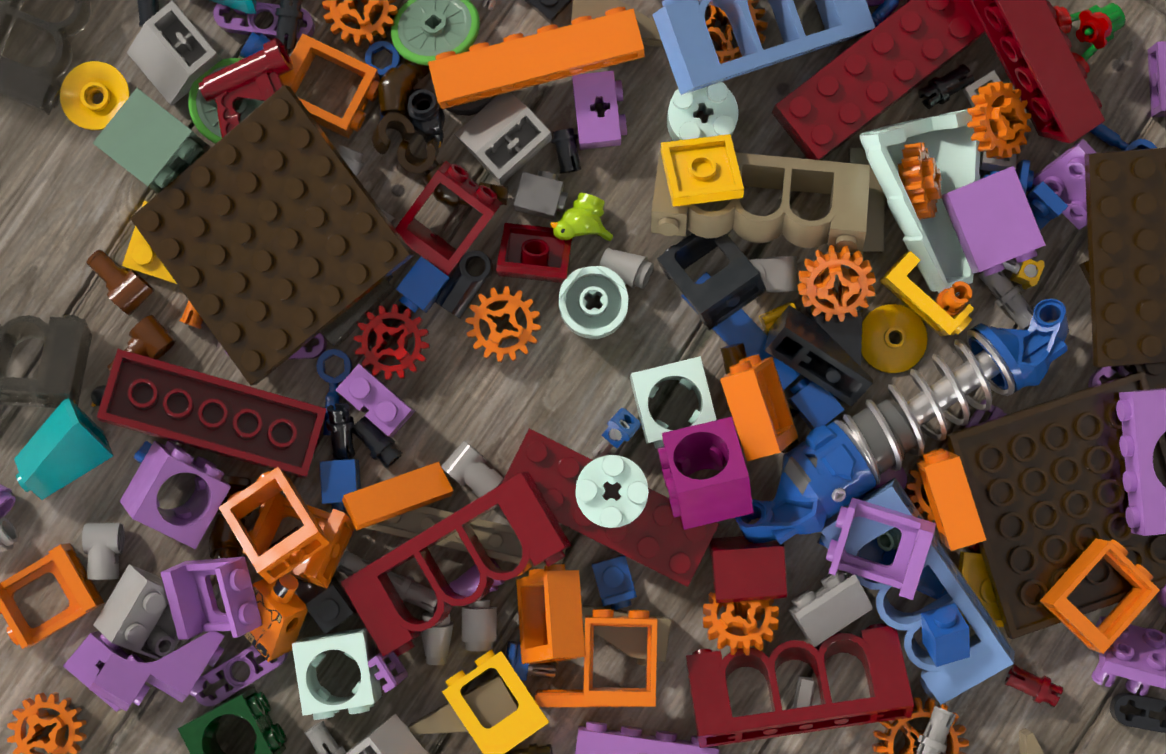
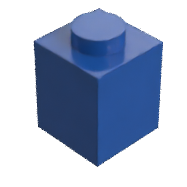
(422, 286)
(814, 403)
(338, 479)
(945, 634)

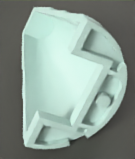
(959, 162)

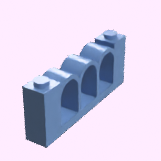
(694, 56)
(988, 647)

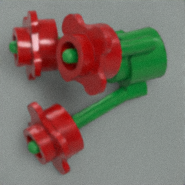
(1096, 27)

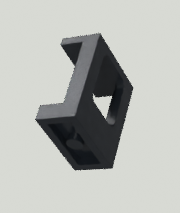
(723, 292)

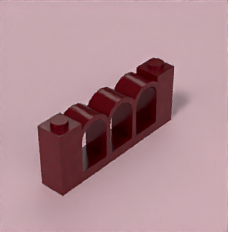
(379, 602)
(876, 649)

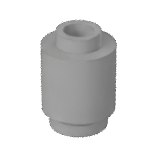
(479, 626)

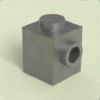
(540, 195)

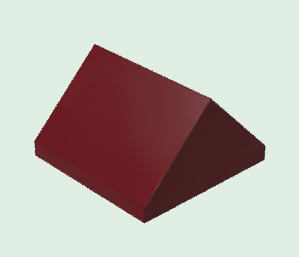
(533, 254)
(747, 569)

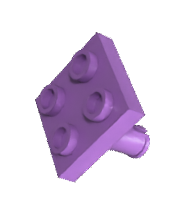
(1068, 181)
(1134, 655)

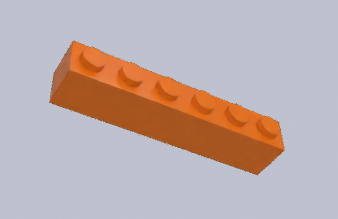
(536, 58)

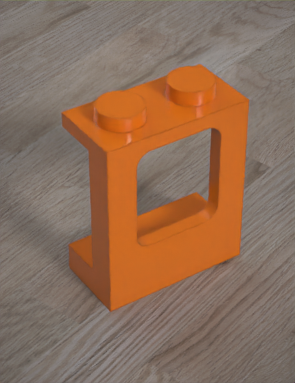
(323, 564)
(71, 576)

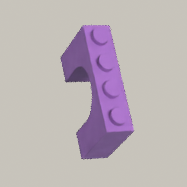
(1142, 426)
(597, 739)

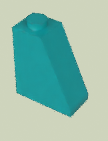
(61, 451)

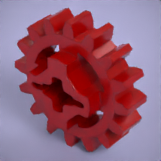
(405, 331)

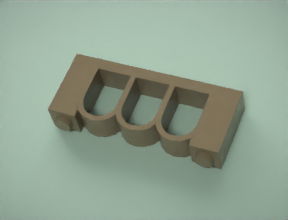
(841, 227)

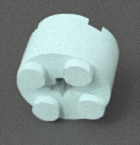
(713, 101)
(592, 282)
(611, 512)

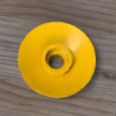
(82, 85)
(878, 349)

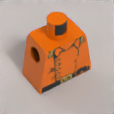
(280, 614)

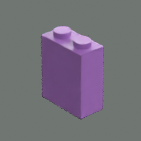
(993, 222)

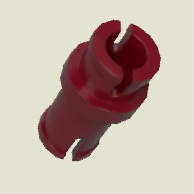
(1039, 688)

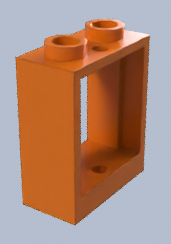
(354, 117)
(759, 407)
(950, 499)
(291, 550)
(550, 615)
(1104, 635)
(614, 695)

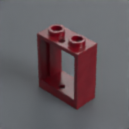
(427, 242)

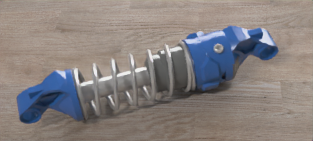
(850, 456)

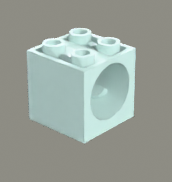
(691, 375)
(318, 700)

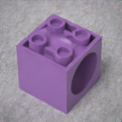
(191, 519)

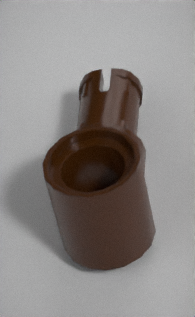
(125, 287)
(149, 339)

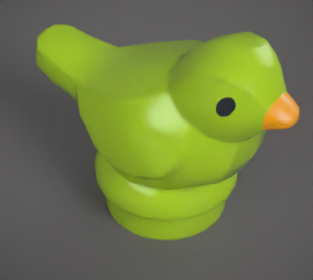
(582, 219)

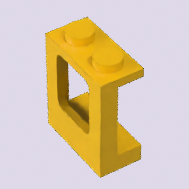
(919, 302)
(510, 730)

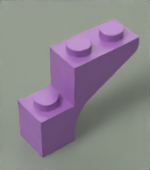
(175, 674)

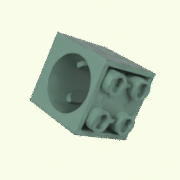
(149, 142)

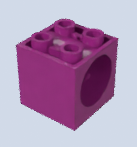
(699, 448)

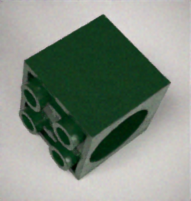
(254, 707)

